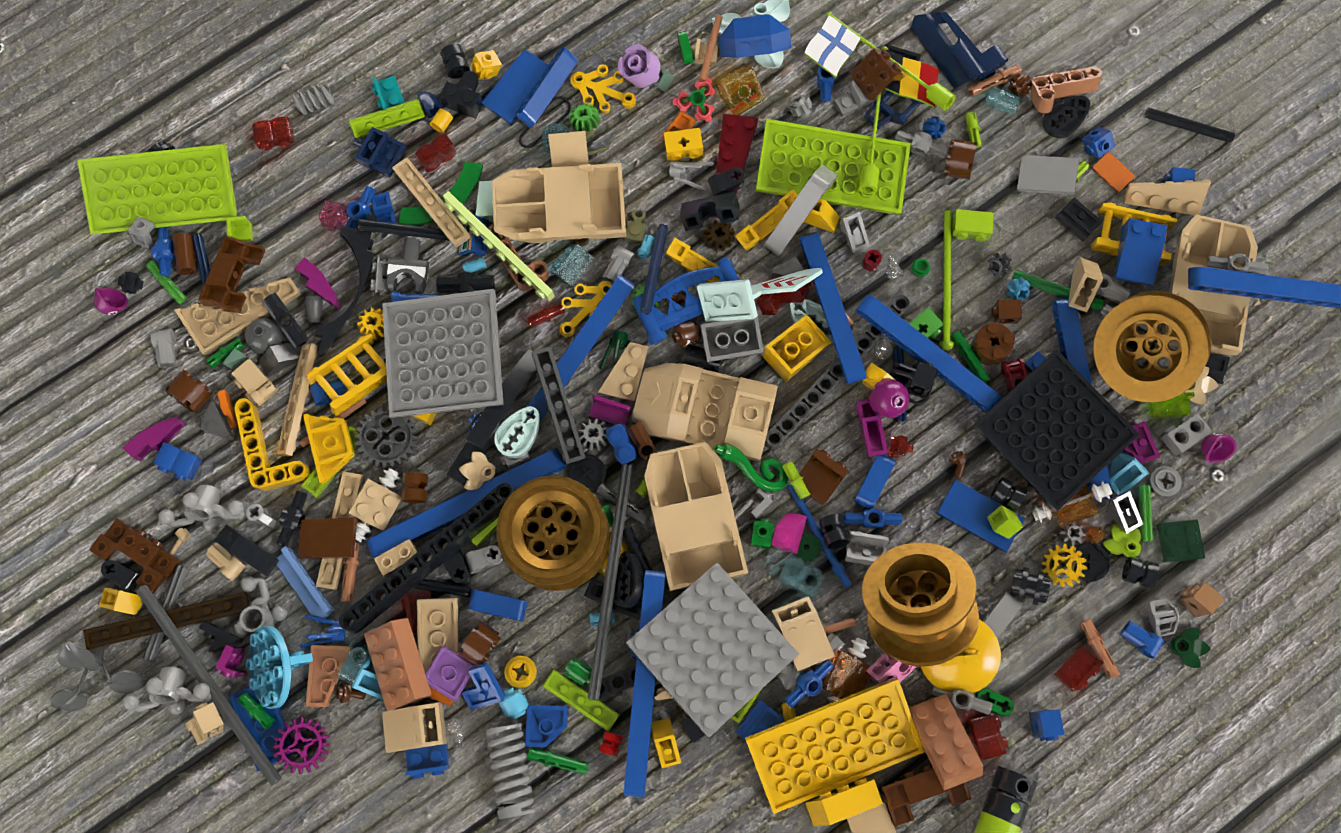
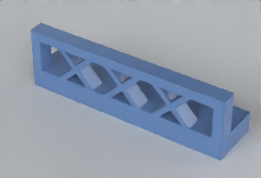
(304, 584)

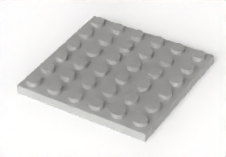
(442, 353)
(712, 649)

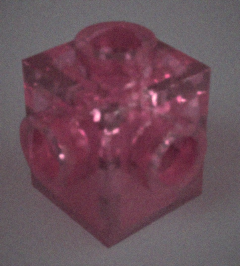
(333, 215)

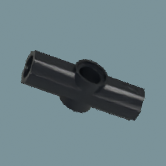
(464, 283)
(278, 310)

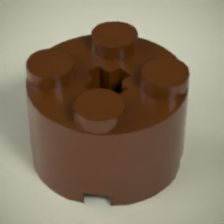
(960, 158)
(1000, 337)
(189, 392)
(479, 643)

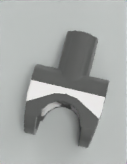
(408, 267)

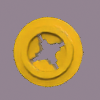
(529, 668)

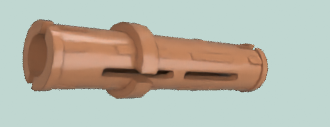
(1001, 77)
(349, 576)
(1099, 648)

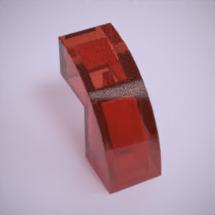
(771, 303)

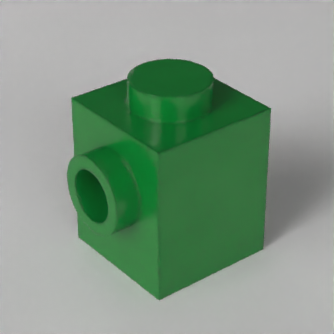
(762, 534)

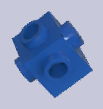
(1098, 142)

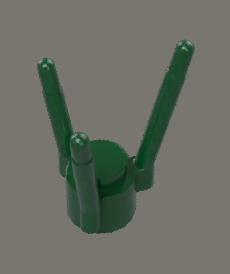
(619, 341)

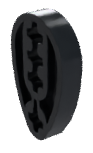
(1071, 123)
(628, 581)

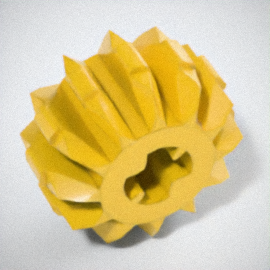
(366, 323)

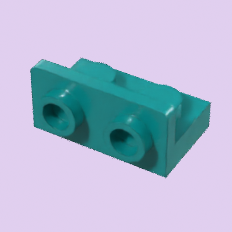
(388, 92)

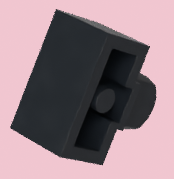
(463, 97)
(918, 377)

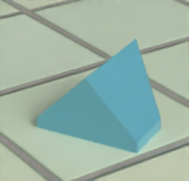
(1125, 473)
(367, 681)

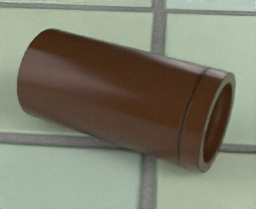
(184, 254)

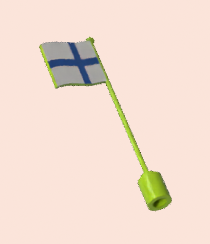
(837, 43)

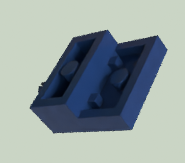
(379, 152)

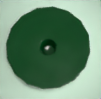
(809, 547)

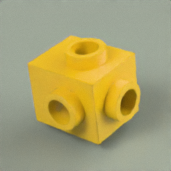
(486, 64)

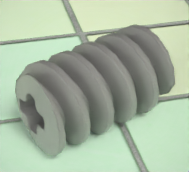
(313, 99)

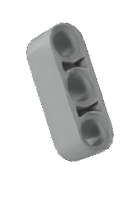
(1002, 613)

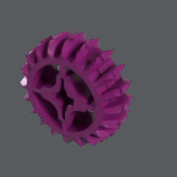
(298, 737)

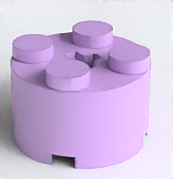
(639, 66)

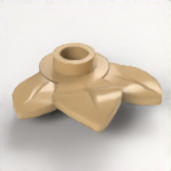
(1203, 385)
(475, 471)

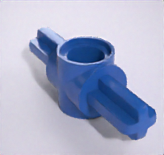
(825, 84)
(360, 209)
(163, 251)
(883, 518)
(809, 683)

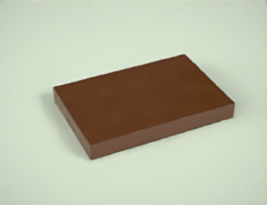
(327, 538)

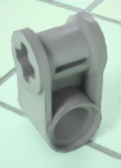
(480, 559)

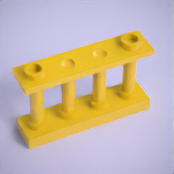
(1105, 245)
(355, 392)

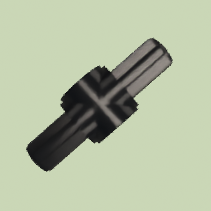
(291, 518)

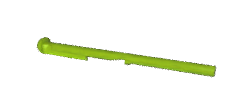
(946, 344)

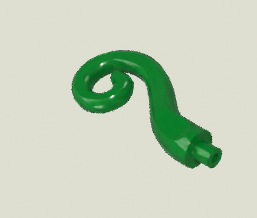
(737, 457)

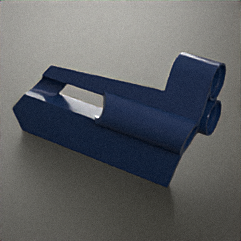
(958, 61)

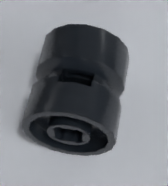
(454, 60)
(1009, 495)
(834, 529)
(1137, 571)

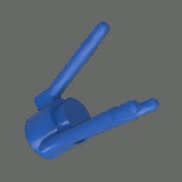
(334, 634)

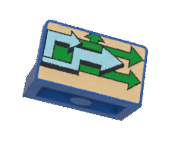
(474, 244)

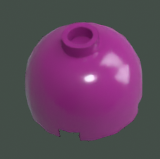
(889, 398)

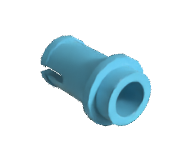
(645, 249)
(474, 265)
(594, 618)

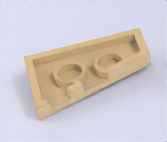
(627, 373)

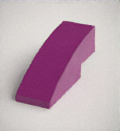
(317, 282)
(871, 429)
(153, 438)

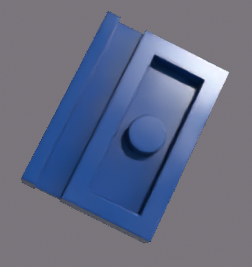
(759, 719)

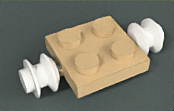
(375, 504)

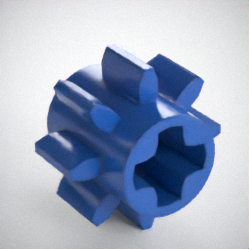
(934, 127)

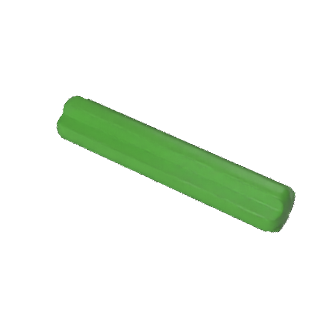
(167, 283)
(1145, 513)

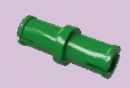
(223, 353)
(256, 710)

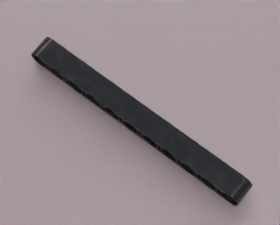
(419, 560)

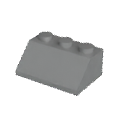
(731, 339)

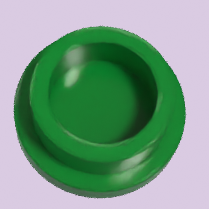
(920, 267)

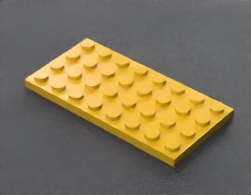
(834, 745)

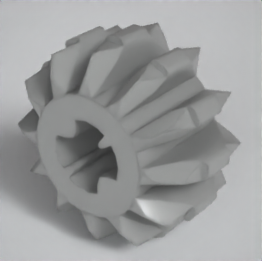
(594, 441)

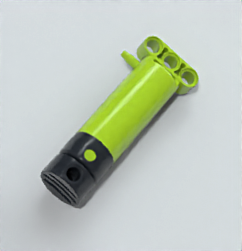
(1004, 807)

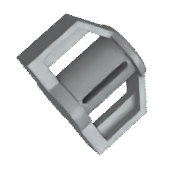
(258, 514)
(1164, 616)

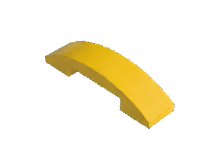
(767, 223)
(688, 259)

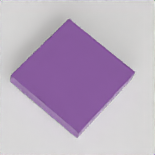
(449, 673)

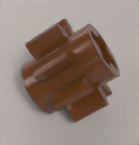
(1020, 85)

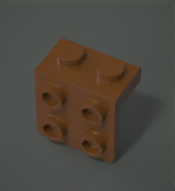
(876, 73)
(822, 475)

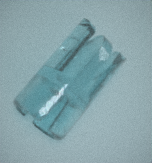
(1002, 100)

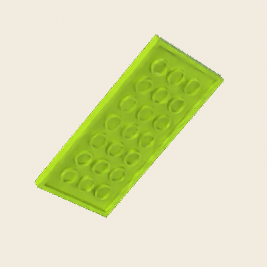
(797, 151)
(159, 187)

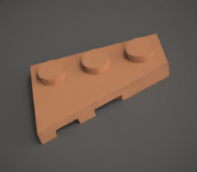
(324, 673)

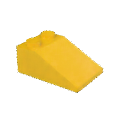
(795, 348)

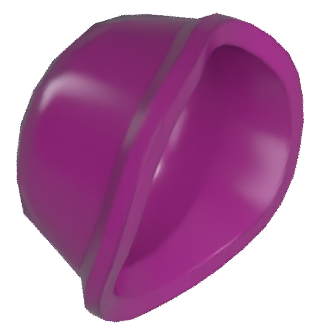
(109, 300)
(1218, 447)

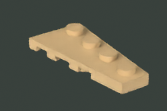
(1177, 197)

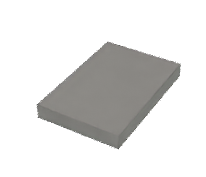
(1048, 174)

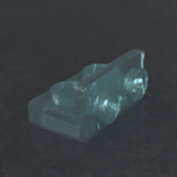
(572, 264)

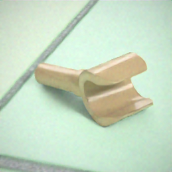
(183, 536)

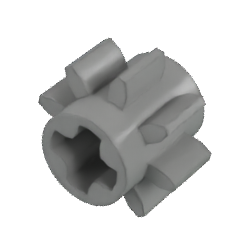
(800, 106)
(1076, 537)

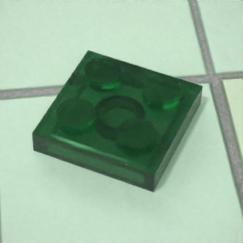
(1180, 541)

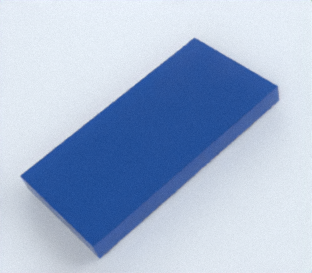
(514, 86)
(970, 512)
(263, 736)

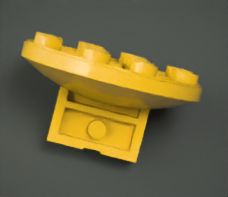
(972, 667)

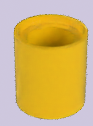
(441, 120)

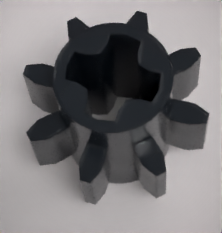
(1004, 264)
(130, 282)

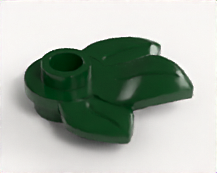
(1191, 647)

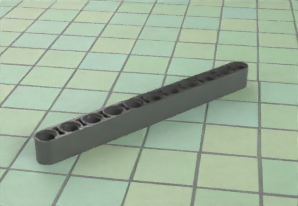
(829, 377)

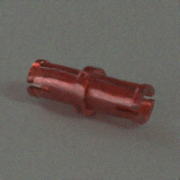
(545, 315)

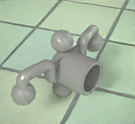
(203, 507)
(259, 605)
(168, 690)

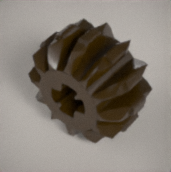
(726, 235)

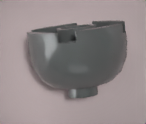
(262, 334)

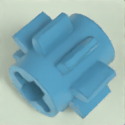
(1018, 289)

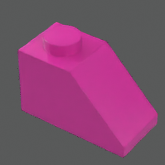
(789, 532)

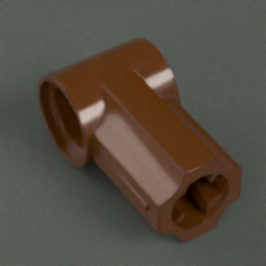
(640, 438)

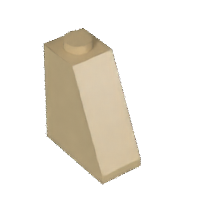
(1084, 284)

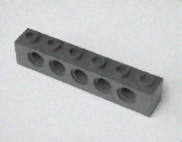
(558, 405)

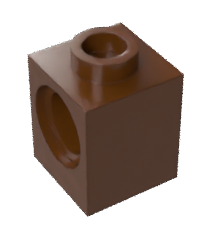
(1007, 311)

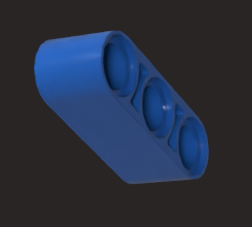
(875, 481)
(497, 605)

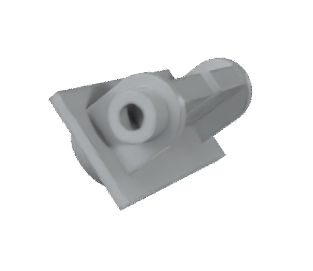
(377, 284)

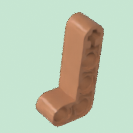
(1063, 84)
(533, 266)

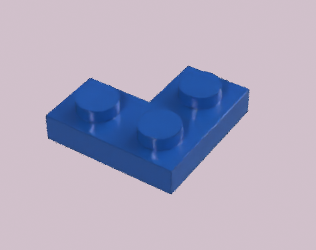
(486, 687)

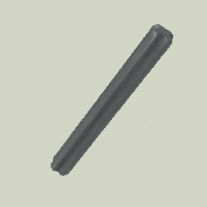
(168, 603)

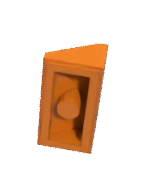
(1113, 172)

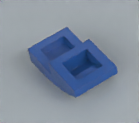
(383, 208)

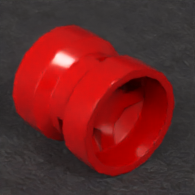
(607, 747)

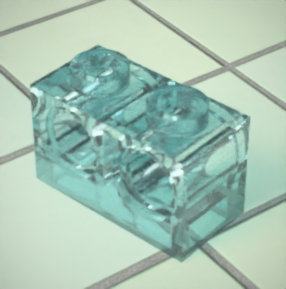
(798, 582)

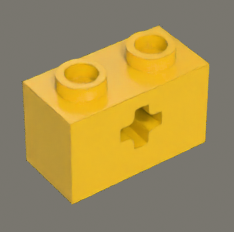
(676, 139)

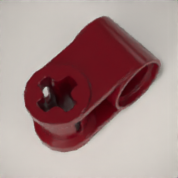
(1013, 372)

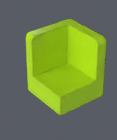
(239, 228)
(1005, 522)

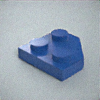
(544, 724)

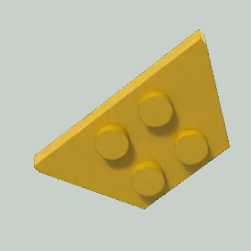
(329, 444)

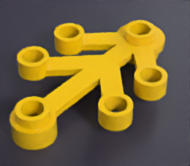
(601, 88)
(588, 304)

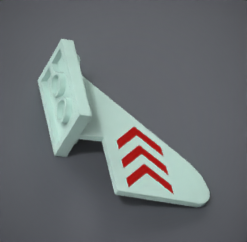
(736, 298)

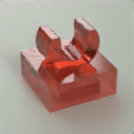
(900, 447)

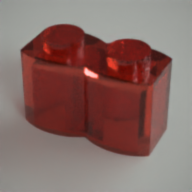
(273, 133)
(438, 152)
(987, 736)

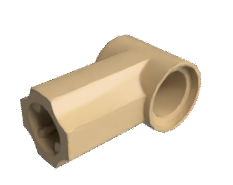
(229, 564)

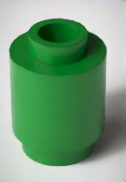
(578, 672)

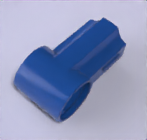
(320, 396)
(1147, 642)

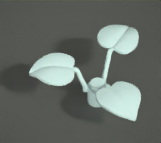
(778, 9)

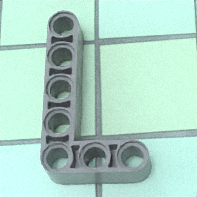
(800, 209)

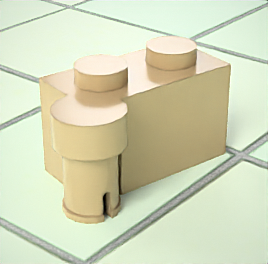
(254, 381)
(204, 722)

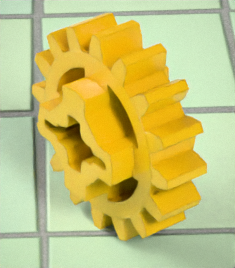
(1057, 570)

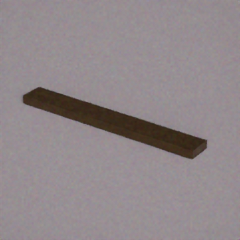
(180, 616)

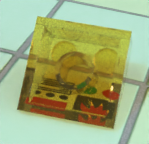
(740, 89)

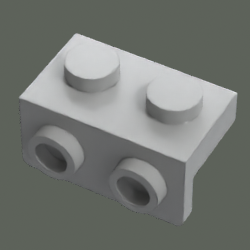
(865, 547)

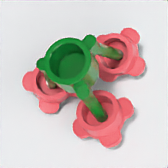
(697, 99)

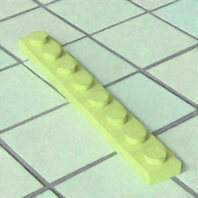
(503, 252)

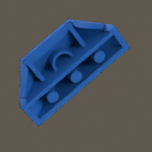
(754, 37)

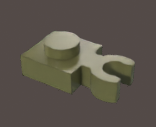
(636, 229)

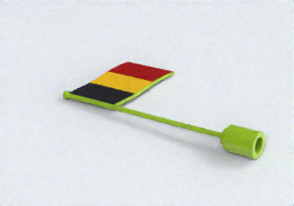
(906, 88)

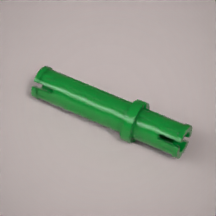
(969, 356)
(555, 760)

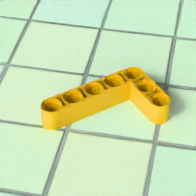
(260, 452)

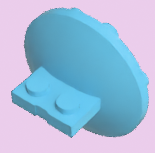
(272, 666)

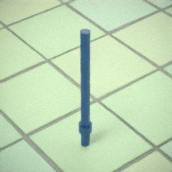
(838, 569)

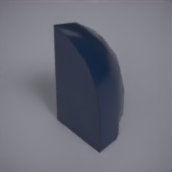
(430, 103)

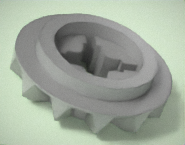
(1171, 476)

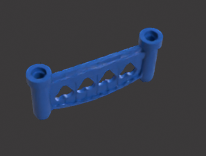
(657, 322)

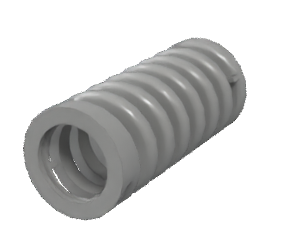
(508, 734)

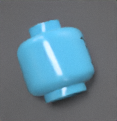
(514, 703)

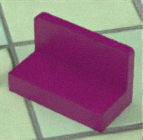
(609, 411)

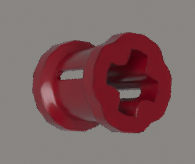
(875, 256)

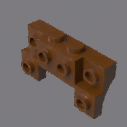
(227, 272)
(133, 543)
(915, 788)

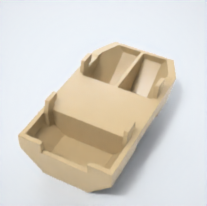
(560, 203)
(1223, 312)
(705, 406)
(693, 514)

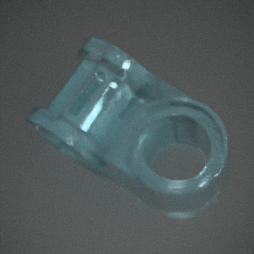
(353, 665)

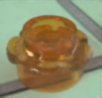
(1095, 534)

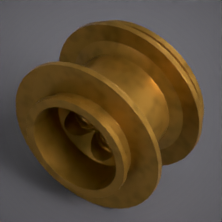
(1154, 382)
(580, 557)
(925, 625)

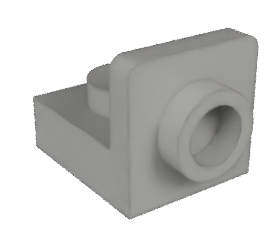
(140, 232)
(758, 507)

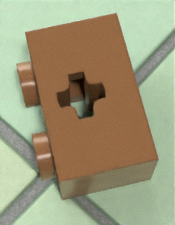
(1200, 599)

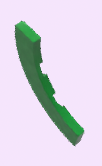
(461, 191)

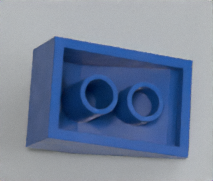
(1140, 251)

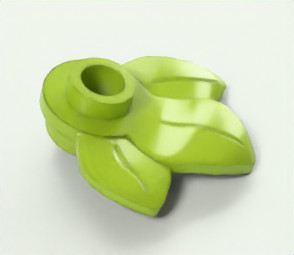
(1121, 540)

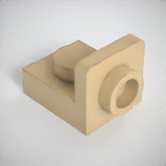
(699, 52)

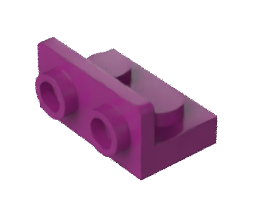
(229, 660)

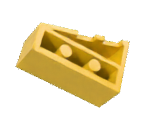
(844, 802)

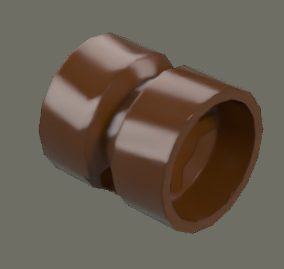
(414, 487)

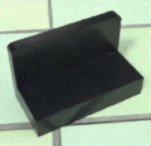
(696, 357)

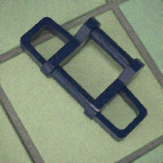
(896, 117)

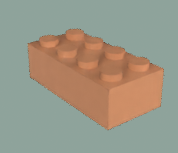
(397, 664)
(946, 742)

